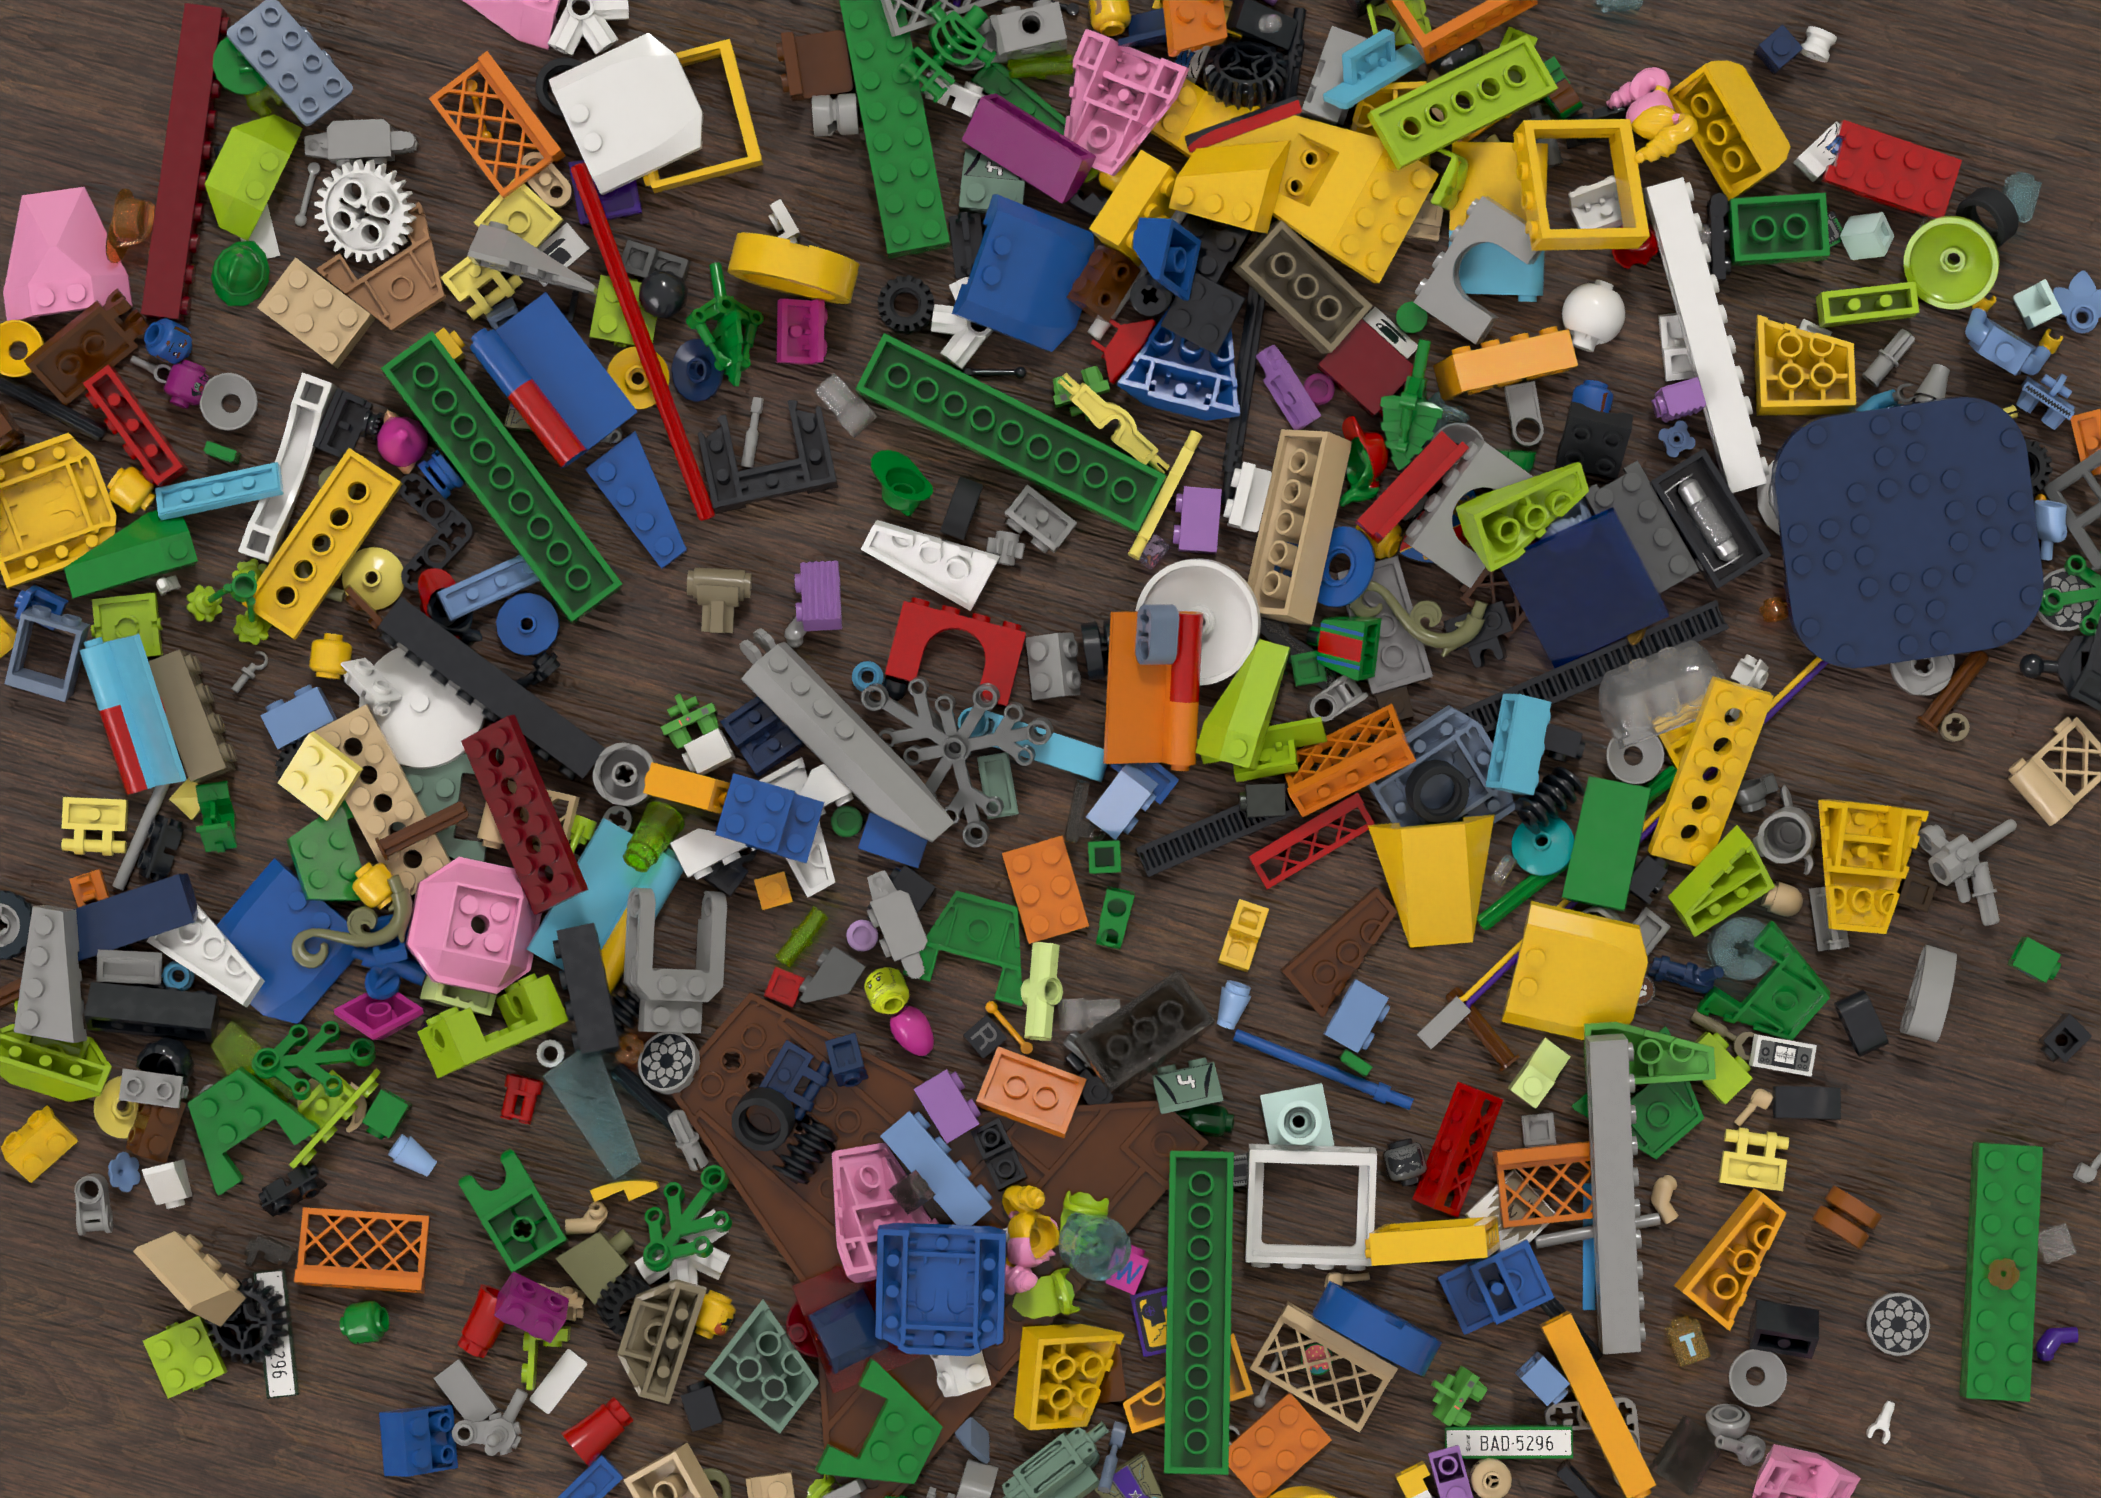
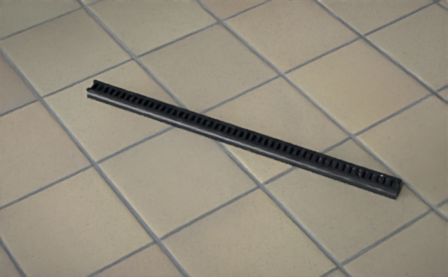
(1550, 686)

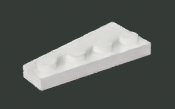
(818, 871)
(211, 956)

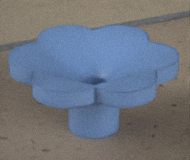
(124, 1172)

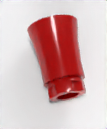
(482, 1326)
(598, 1430)

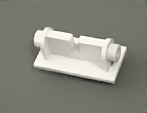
(966, 95)
(1750, 675)
(365, 678)

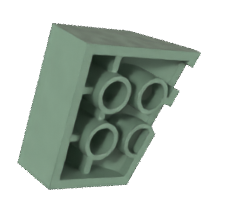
(764, 1370)

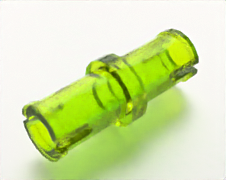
(1040, 66)
(801, 936)

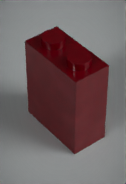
(1366, 368)

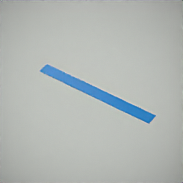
(1588, 1259)

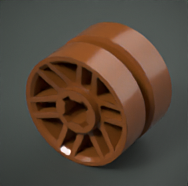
(1847, 1217)

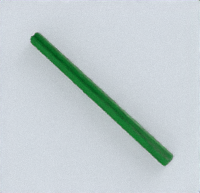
(1534, 883)

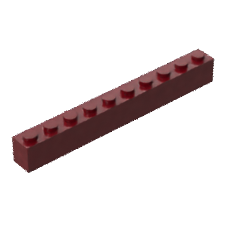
(184, 165)

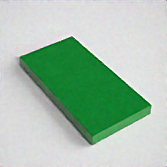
(1606, 843)

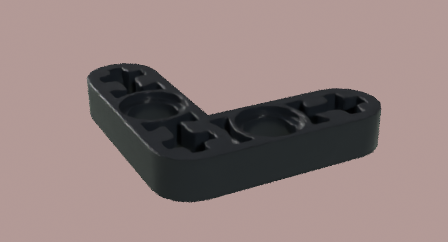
(442, 524)

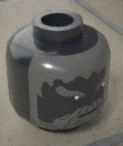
(1404, 1161)

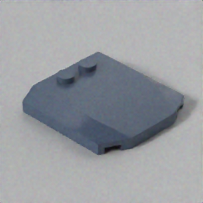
(1466, 746)

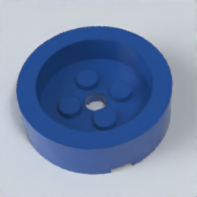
(1376, 1328)

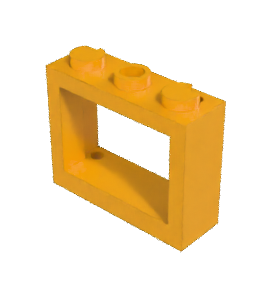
(686, 787)

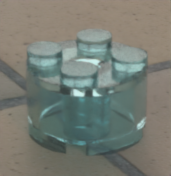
(1723, 954)
(1092, 1261)

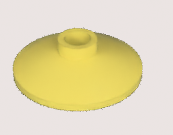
(388, 569)
(109, 1118)

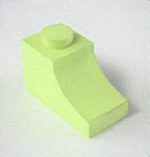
(454, 996)
(1539, 1073)

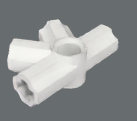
(590, 26)
(965, 339)
(686, 1267)

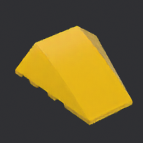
(1865, 861)
(1435, 876)

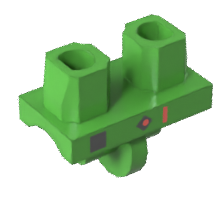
(1092, 378)
(703, 716)
(1453, 1395)

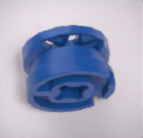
(443, 471)

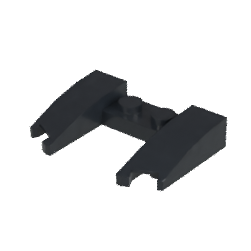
(735, 488)

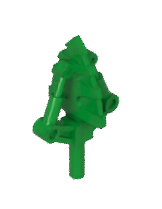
(727, 336)
(1408, 417)

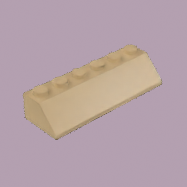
(1299, 511)

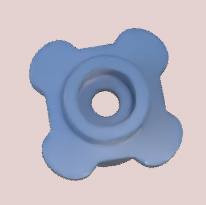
(1680, 430)

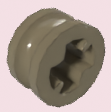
(1959, 734)

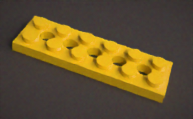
(318, 522)
(1699, 756)

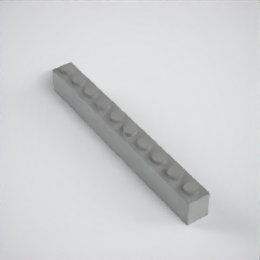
(1613, 1193)

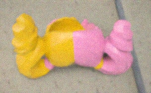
(1653, 114)
(1030, 1237)

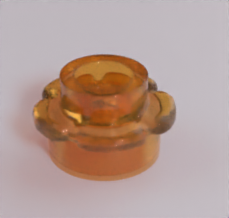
(1774, 610)
(637, 1048)
(2007, 1281)

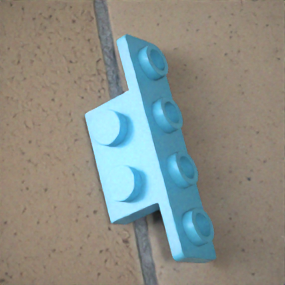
(1372, 67)

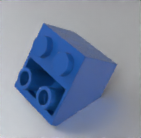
(418, 1440)

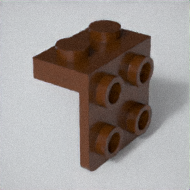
(815, 64)

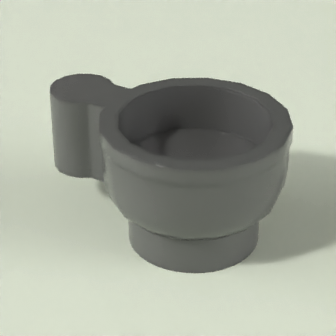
(1753, 792)

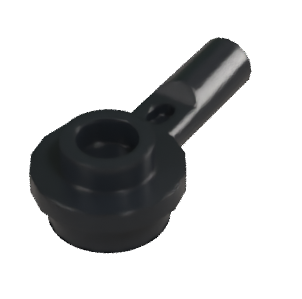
(544, 667)
(1094, 1090)

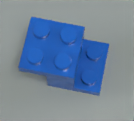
(769, 818)
(1495, 1287)

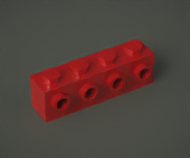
(135, 426)

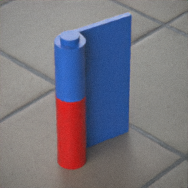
(553, 380)

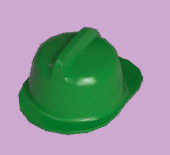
(901, 481)

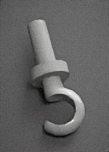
(249, 672)

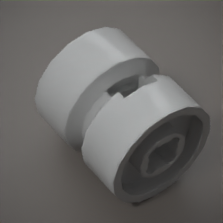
(835, 115)

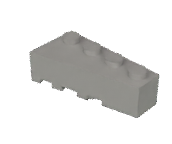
(51, 978)

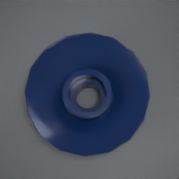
(688, 371)

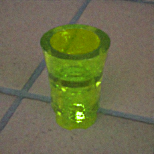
(654, 833)

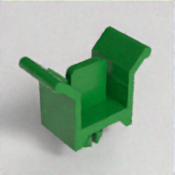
(218, 817)

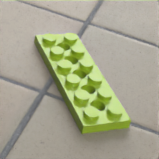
(1461, 122)

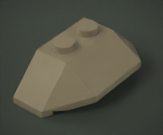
(659, 1337)

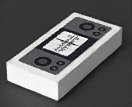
(1782, 1055)

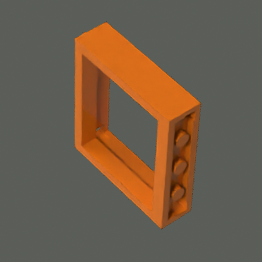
(1460, 29)

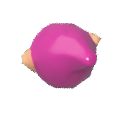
(402, 441)

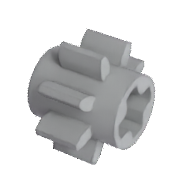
(1006, 546)

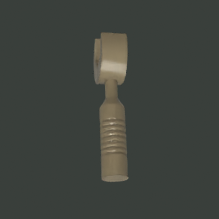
(1714, 1026)

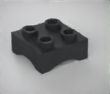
(1594, 440)

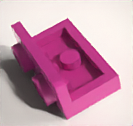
(801, 331)

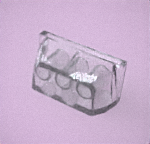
(1656, 692)

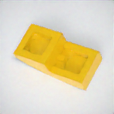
(1243, 935)
(633, 1188)

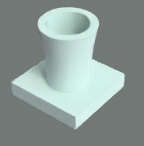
(1307, 1101)

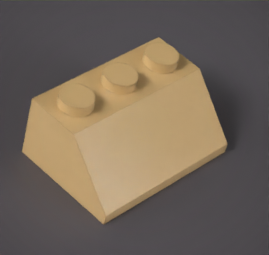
(192, 1276)

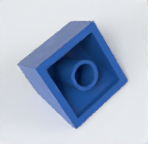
(1168, 253)

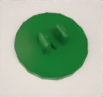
(235, 71)

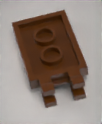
(87, 346)

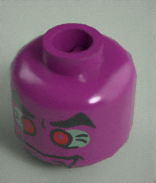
(186, 384)

